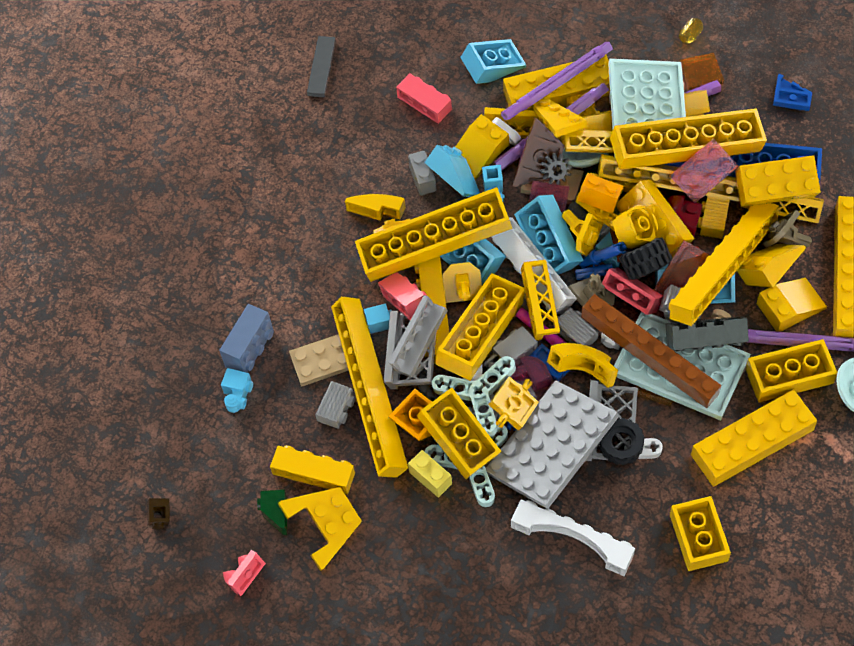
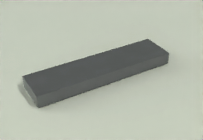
(321, 66)

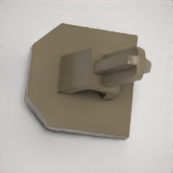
(786, 232)
(588, 287)

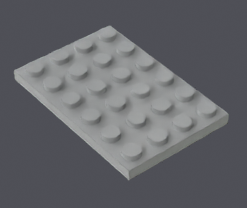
(552, 444)

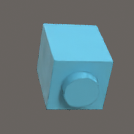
(377, 318)

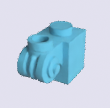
(493, 178)
(237, 385)

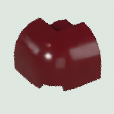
(687, 211)

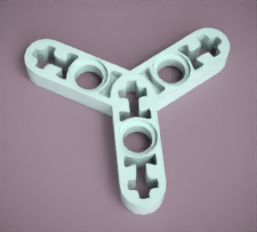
(471, 386)
(499, 440)

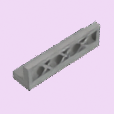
(418, 337)

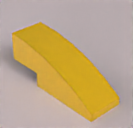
(376, 205)

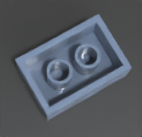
(247, 339)

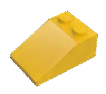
(482, 144)
(769, 264)
(790, 303)

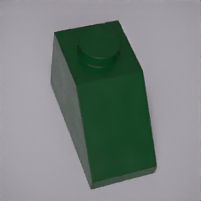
(271, 510)

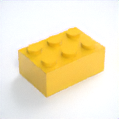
(699, 533)

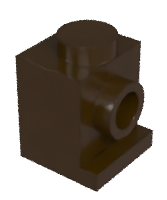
(160, 506)

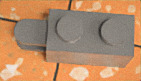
(516, 345)

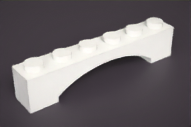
(532, 518)

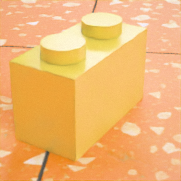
(430, 473)

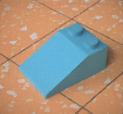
(492, 60)
(453, 169)

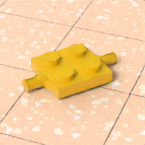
(513, 403)

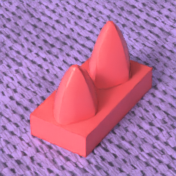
(248, 569)

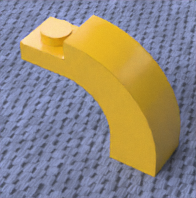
(584, 358)

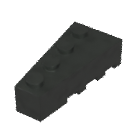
(707, 333)

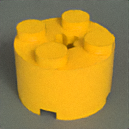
(635, 227)

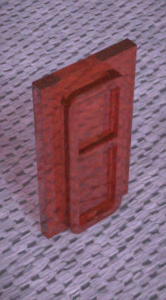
(682, 267)

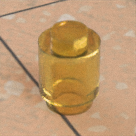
(691, 30)

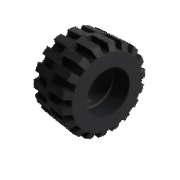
(645, 259)

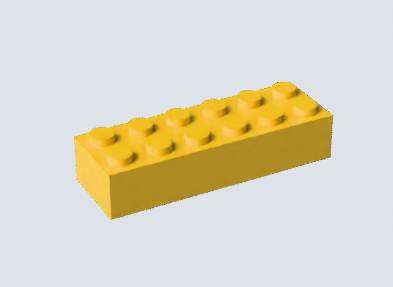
(590, 78)
(480, 326)
(753, 438)

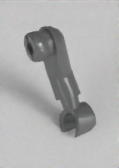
(425, 389)

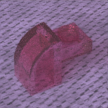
(535, 370)

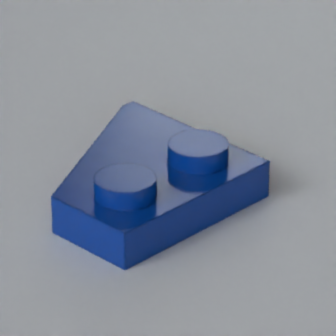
(791, 95)

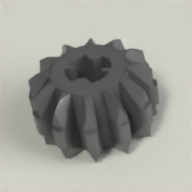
(553, 162)

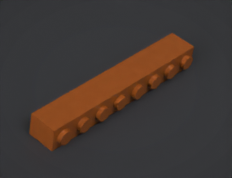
(651, 351)

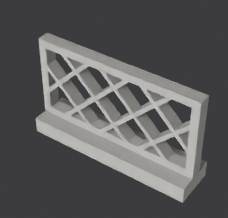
(395, 332)
(595, 394)

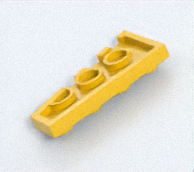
(558, 118)

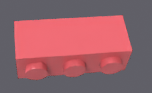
(424, 98)
(632, 291)
(401, 294)

